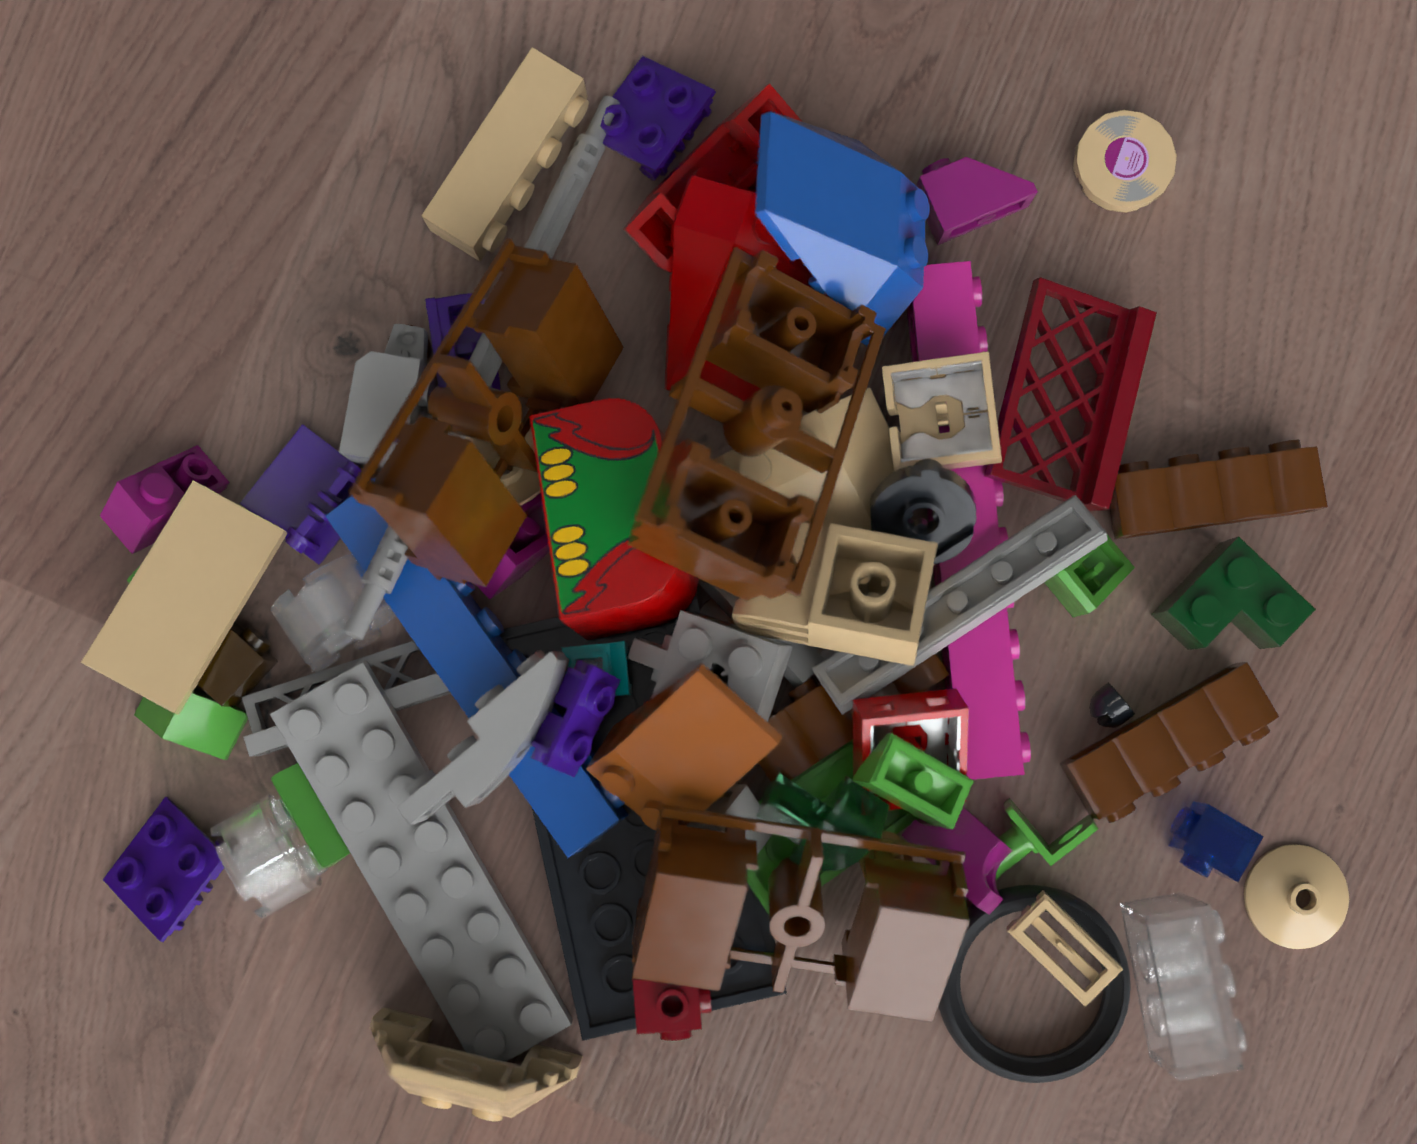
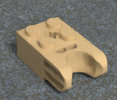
(834, 599)

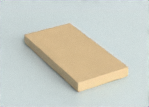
(184, 597)

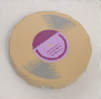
(1124, 161)

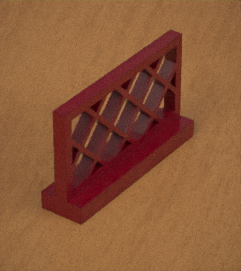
(1111, 403)

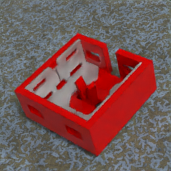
(934, 716)

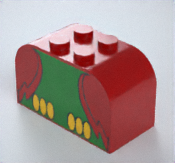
(591, 483)

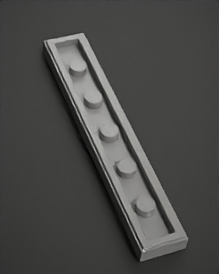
(973, 597)

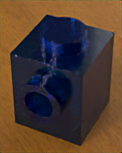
(1213, 841)

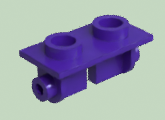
(568, 740)

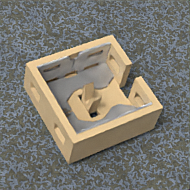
(920, 397)

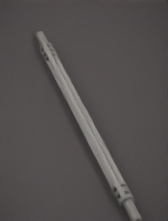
(551, 225)

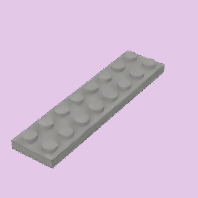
(422, 871)

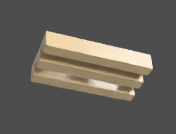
(1031, 914)

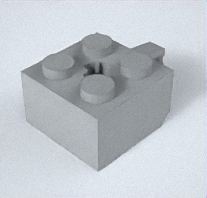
(380, 389)
(750, 661)

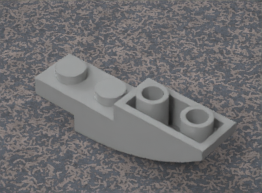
(506, 728)

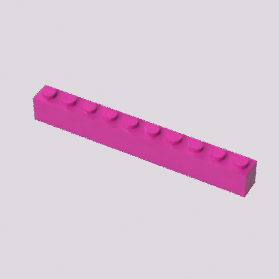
(981, 661)

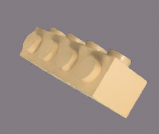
(507, 155)

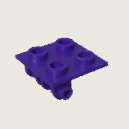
(655, 115)
(301, 489)
(165, 870)

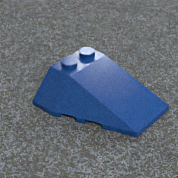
(843, 215)

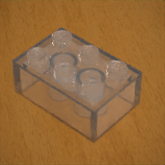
(1183, 985)

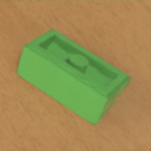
(914, 781)
(310, 816)

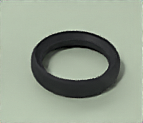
(1071, 1058)

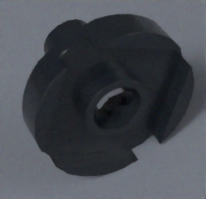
(926, 487)

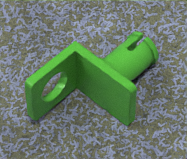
(1025, 838)

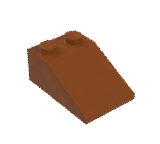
(682, 747)

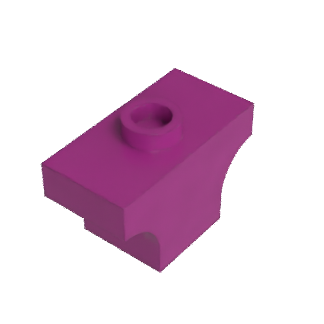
(982, 851)

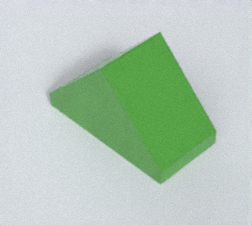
(1090, 579)
(199, 726)

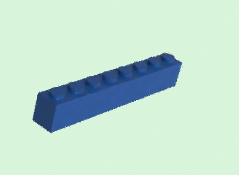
(471, 660)

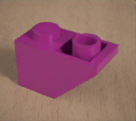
(148, 498)

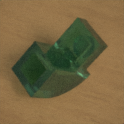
(845, 810)

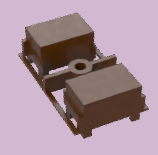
(802, 359)
(439, 485)
(891, 957)

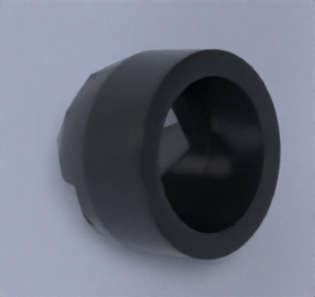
(1110, 707)

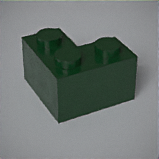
(1234, 588)

